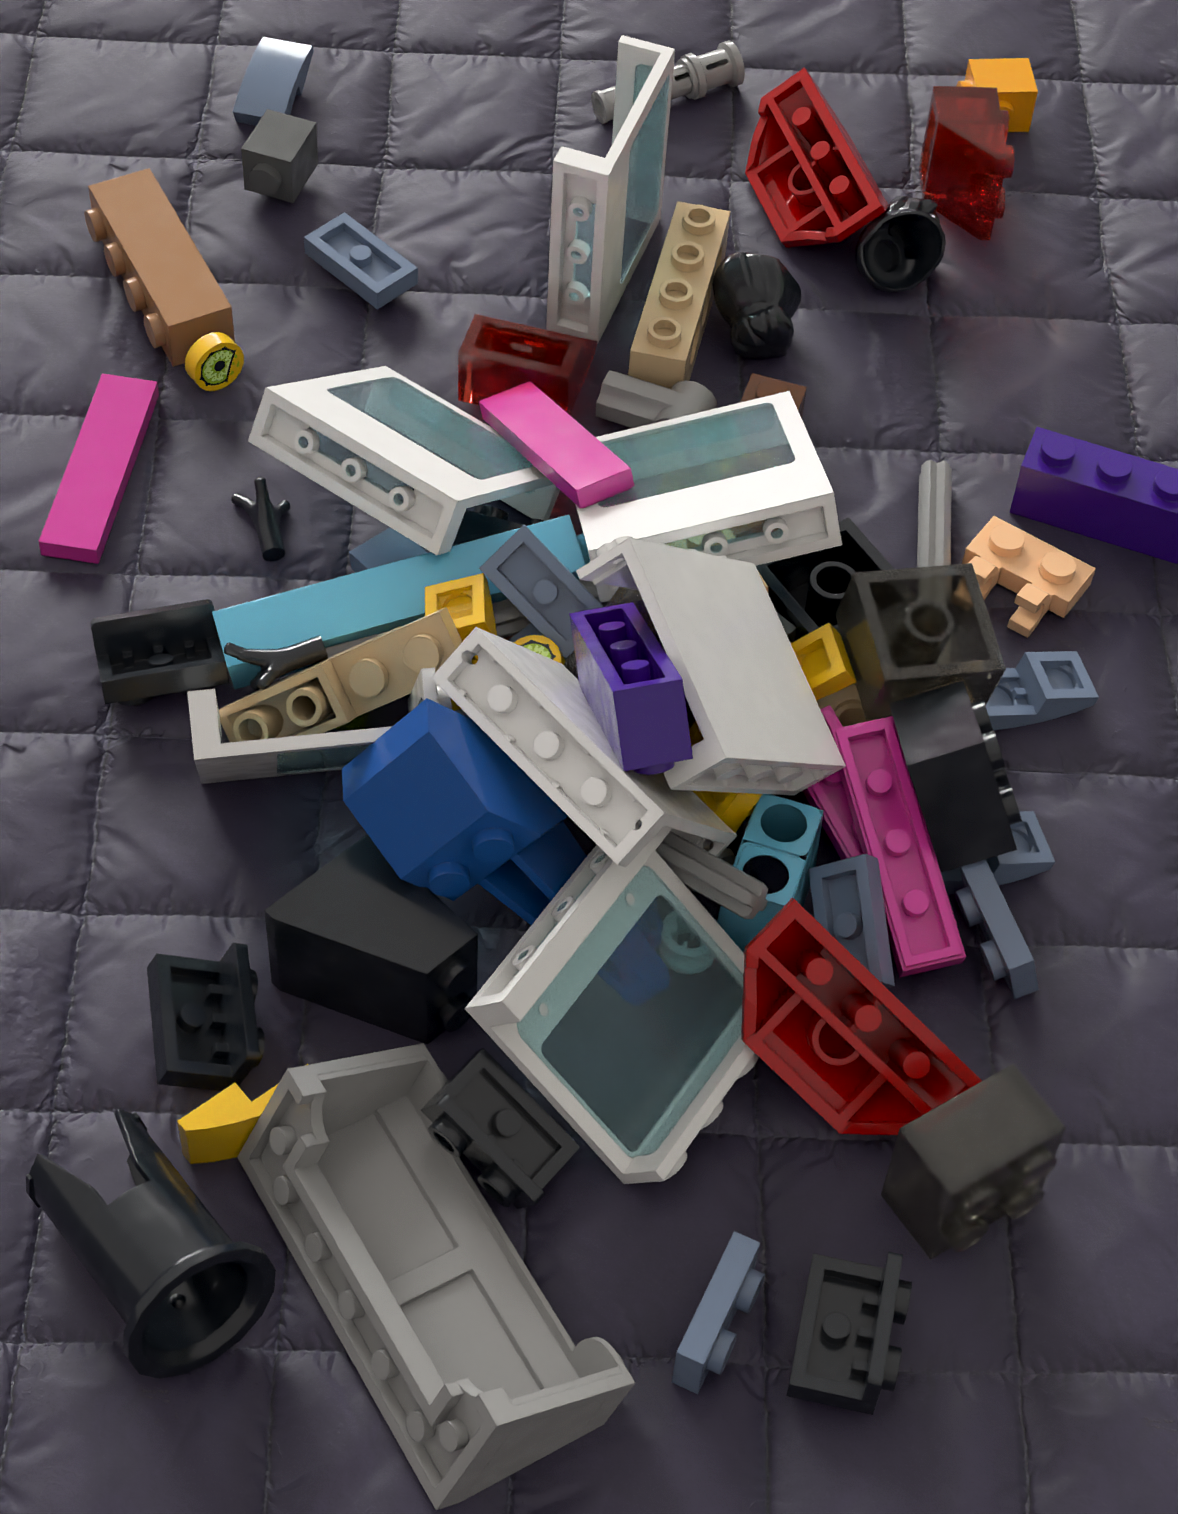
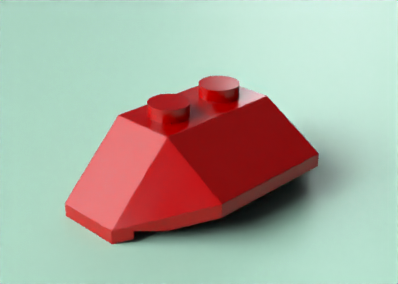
(809, 168)
(840, 1031)

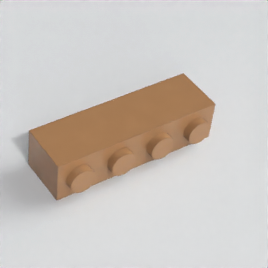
(158, 263)

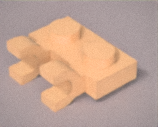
(1031, 568)

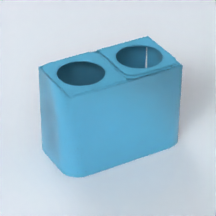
(784, 832)

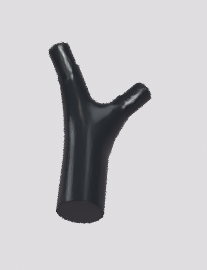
(266, 519)
(278, 661)

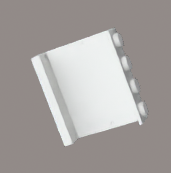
(735, 669)
(551, 733)

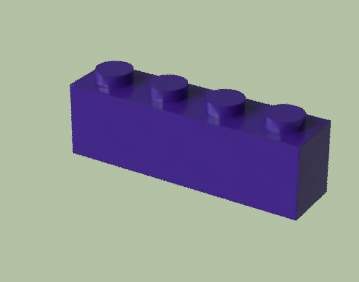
(1099, 494)
(631, 688)

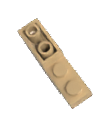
(344, 684)

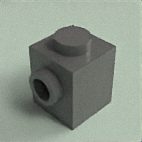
(280, 155)

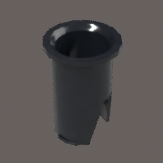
(158, 1258)

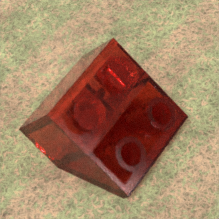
(966, 157)
(509, 353)

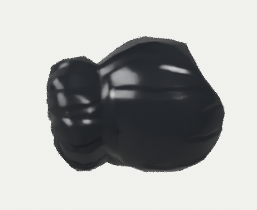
(901, 245)
(757, 302)

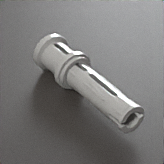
(691, 77)

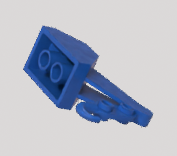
(460, 812)

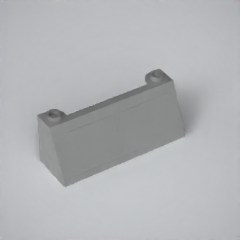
(422, 1275)

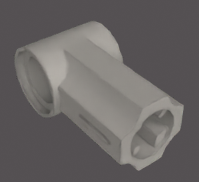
(641, 403)

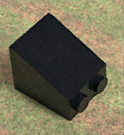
(373, 947)

